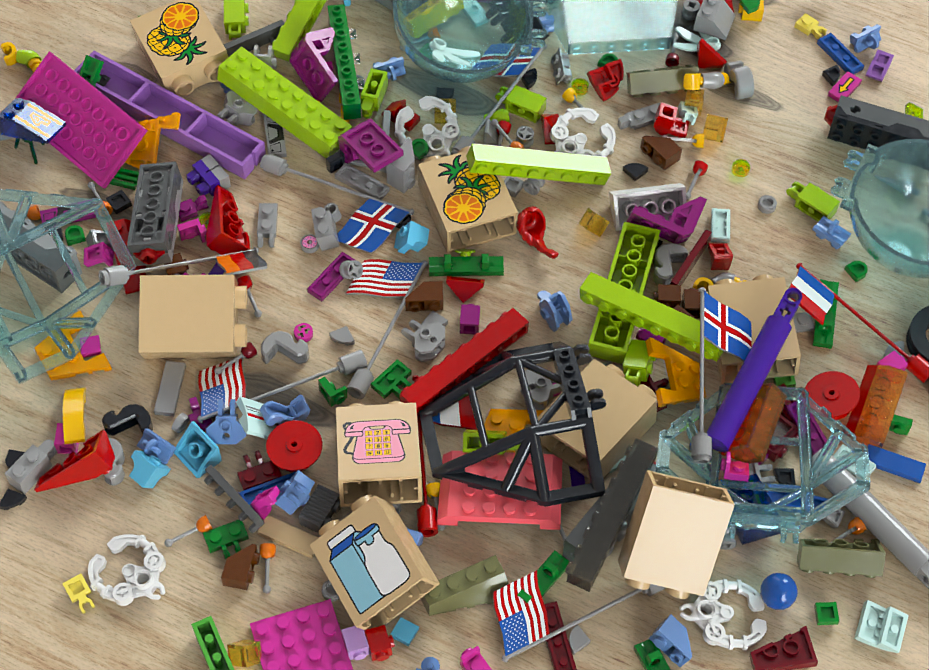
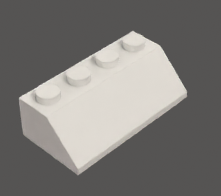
(656, 199)

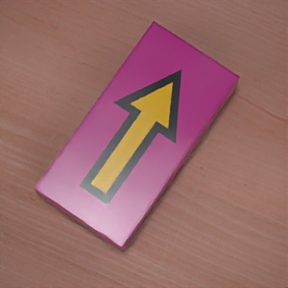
(844, 86)

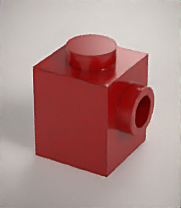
(379, 643)

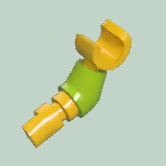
(25, 57)

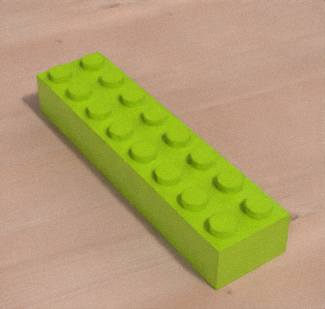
(283, 101)
(629, 269)

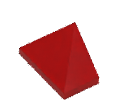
(708, 57)
(548, 122)
(464, 287)

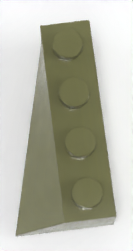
(658, 80)
(841, 557)
(466, 587)

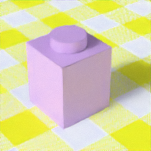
(355, 643)

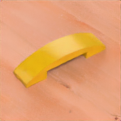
(74, 415)

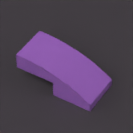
(879, 65)

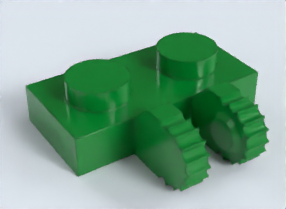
(392, 378)
(226, 536)

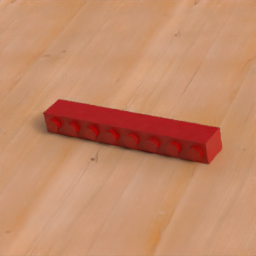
(467, 359)

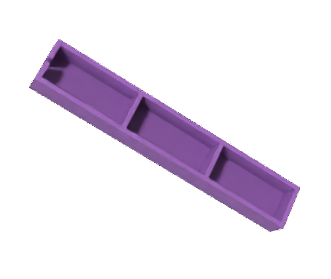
(197, 127)

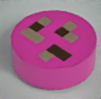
(303, 331)

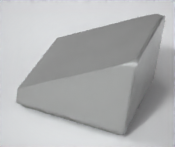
(490, 134)
(97, 236)

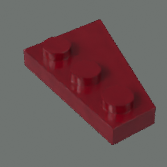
(789, 653)

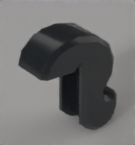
(127, 418)

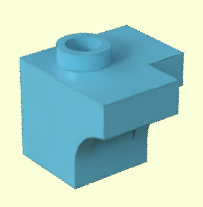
(411, 237)
(147, 469)

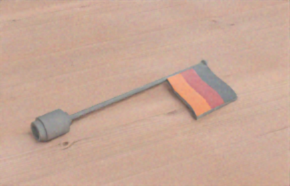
(231, 263)

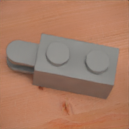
(31, 466)

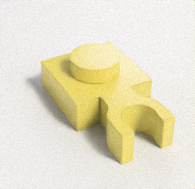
(810, 25)
(78, 590)

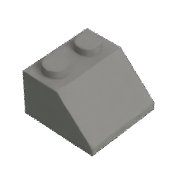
(714, 18)
(402, 171)

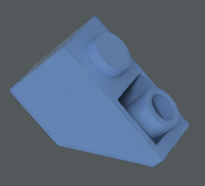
(673, 640)

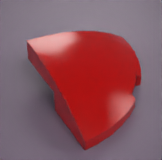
(607, 79)

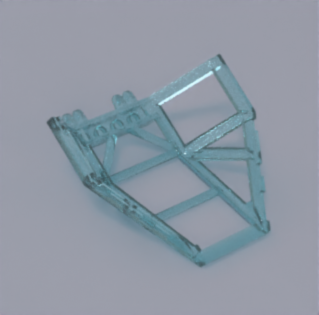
(12, 240)
(777, 515)

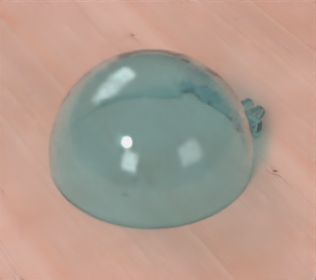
(491, 27)
(890, 204)

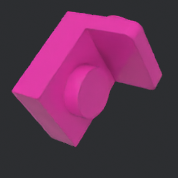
(191, 229)
(97, 254)
(734, 470)
(264, 501)
(473, 660)

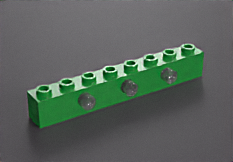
(345, 61)

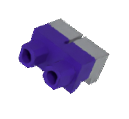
(209, 175)

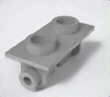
(561, 67)

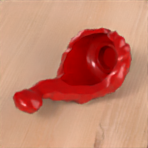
(532, 226)

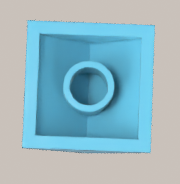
(197, 450)

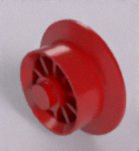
(835, 392)
(294, 445)

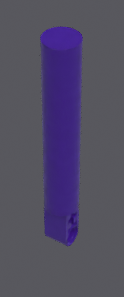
(753, 372)

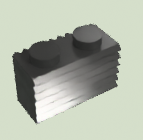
(319, 508)

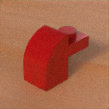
(668, 123)

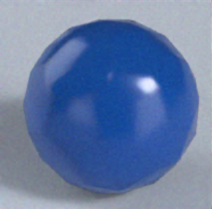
(778, 591)

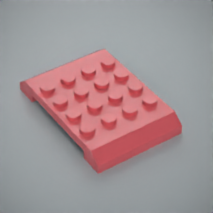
(469, 504)

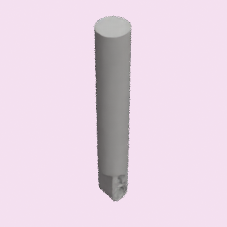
(883, 525)

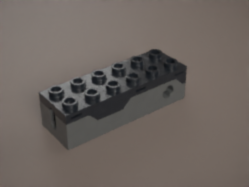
(864, 124)

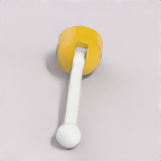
(697, 140)

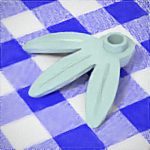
(693, 38)
(441, 52)

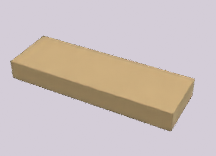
(287, 536)

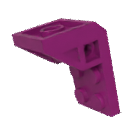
(311, 66)
(370, 145)
(677, 226)

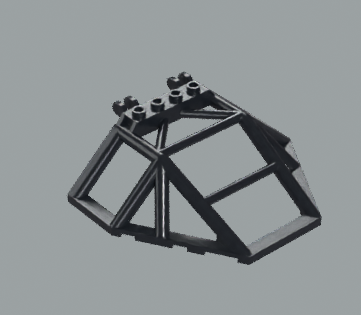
(578, 407)

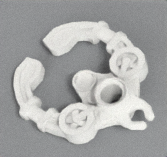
(433, 136)
(576, 143)
(135, 575)
(717, 613)

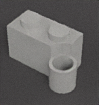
(325, 225)

